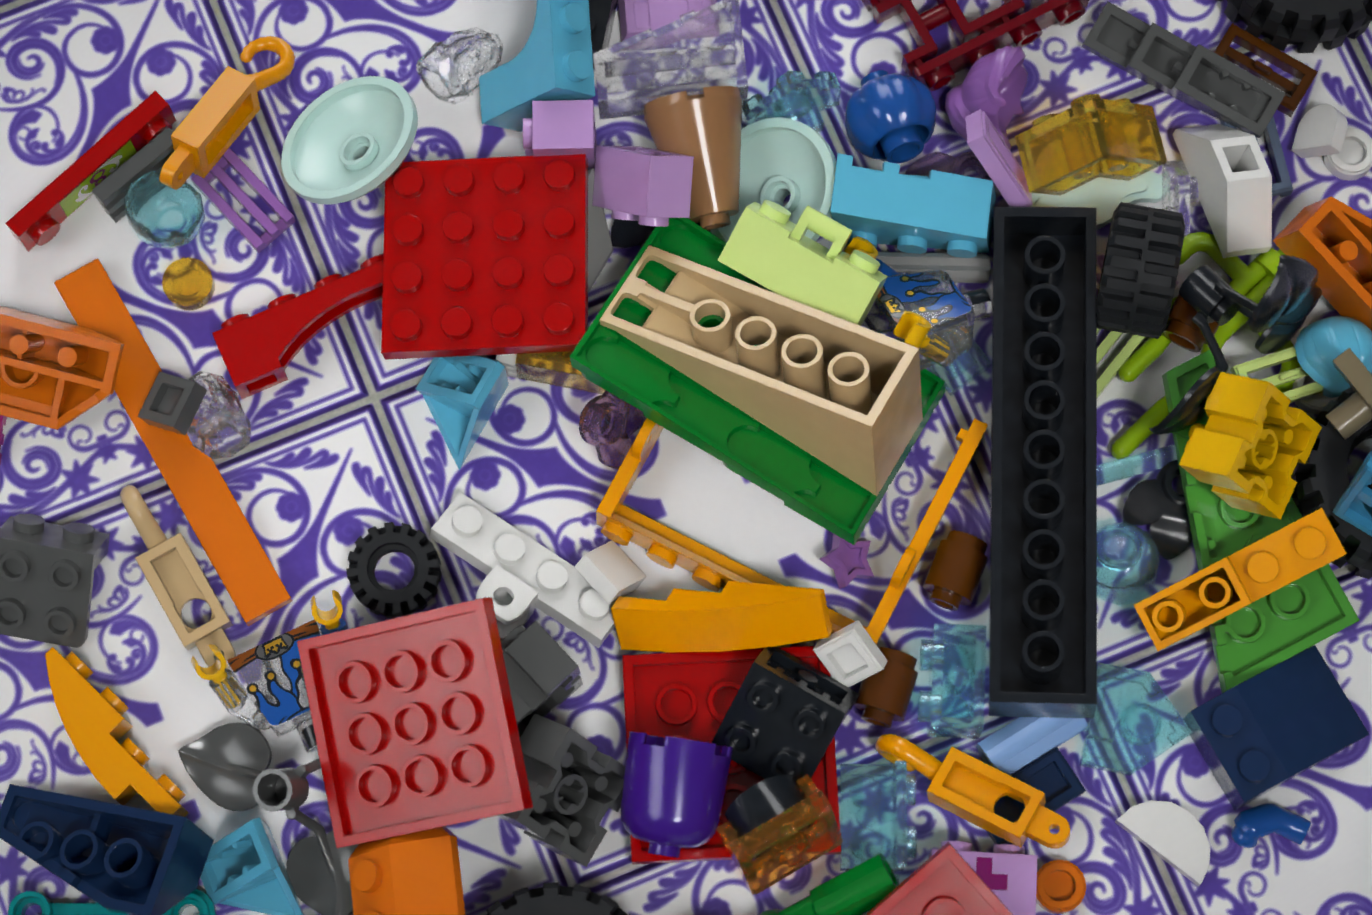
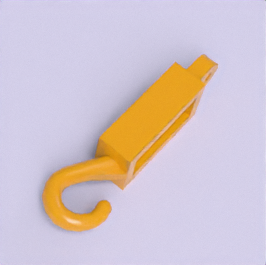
(223, 114)
(973, 788)

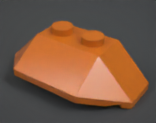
(53, 368)
(408, 875)

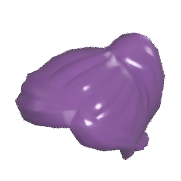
(994, 87)

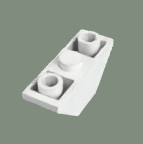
(1231, 186)

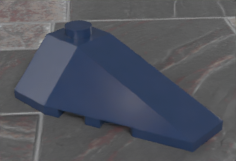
(108, 851)

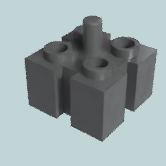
(537, 673)
(568, 790)

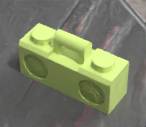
(794, 266)

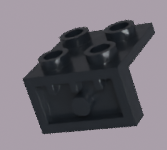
(784, 716)

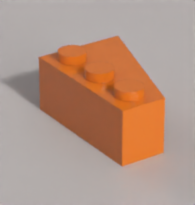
(1340, 248)

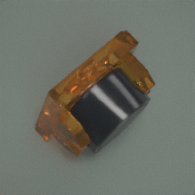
(771, 820)

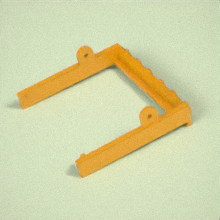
(715, 570)

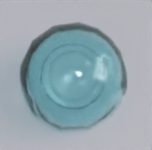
(162, 214)
(1125, 563)

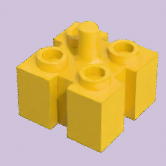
(1249, 445)

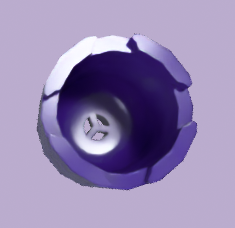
(673, 791)

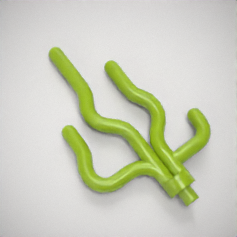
(1248, 280)

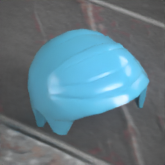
(1325, 341)

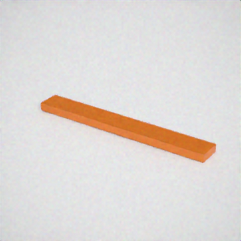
(187, 471)

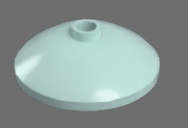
(349, 140)
(783, 160)

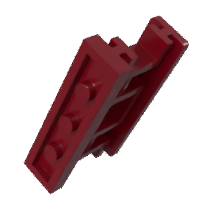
(977, 38)

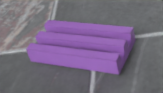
(218, 172)

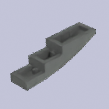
(1184, 70)

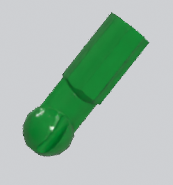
(847, 893)

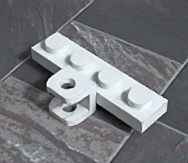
(521, 573)

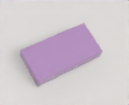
(997, 160)

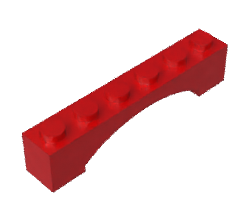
(264, 344)

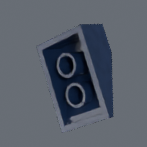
(1274, 727)

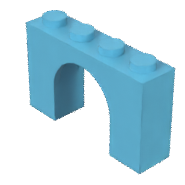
(548, 68)

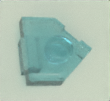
(795, 99)
(1130, 722)

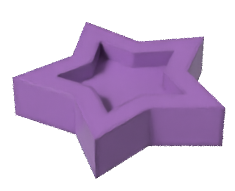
(848, 560)

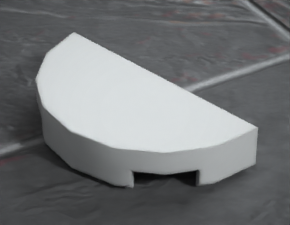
(1170, 834)

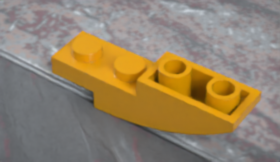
(1240, 579)
(96, 726)

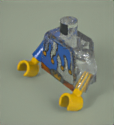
(925, 310)
(268, 681)

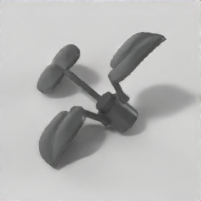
(234, 774)

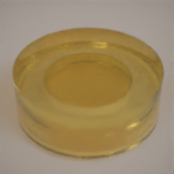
(188, 284)

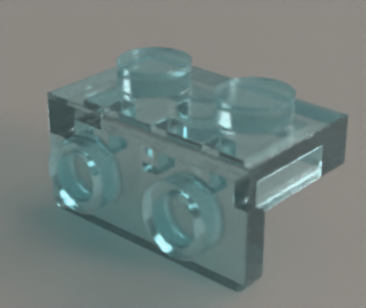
(876, 814)

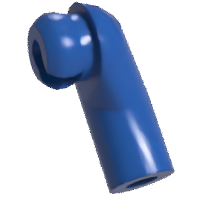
(1265, 820)

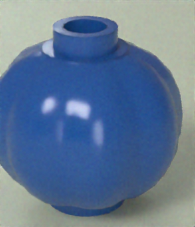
(890, 117)

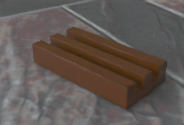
(1262, 71)

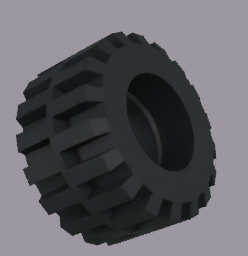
(1140, 270)

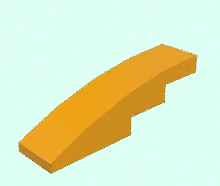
(735, 619)

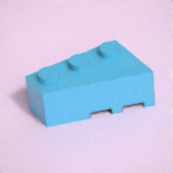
(914, 209)

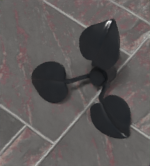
(1277, 314)

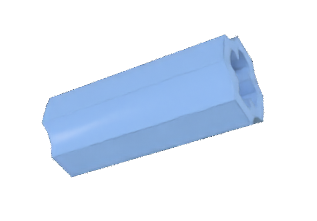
(1027, 741)

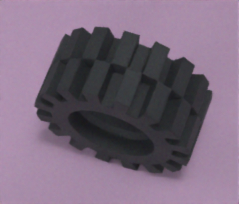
(384, 541)

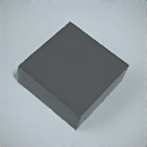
(172, 403)

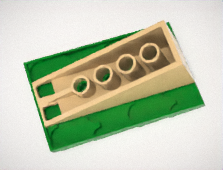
(760, 379)

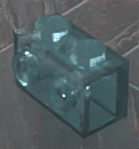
(956, 681)

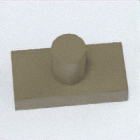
(1356, 409)

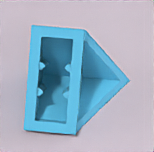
(462, 398)
(249, 872)

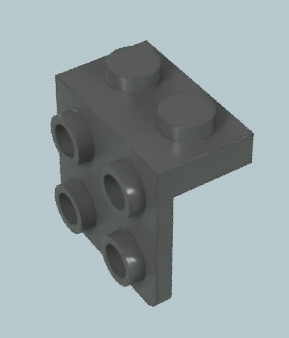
(48, 578)

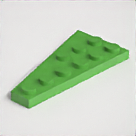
(1278, 622)

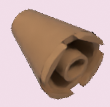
(711, 132)

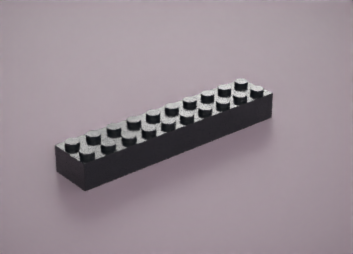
(1043, 464)

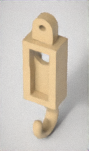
(177, 580)

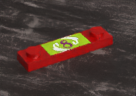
(42, 216)

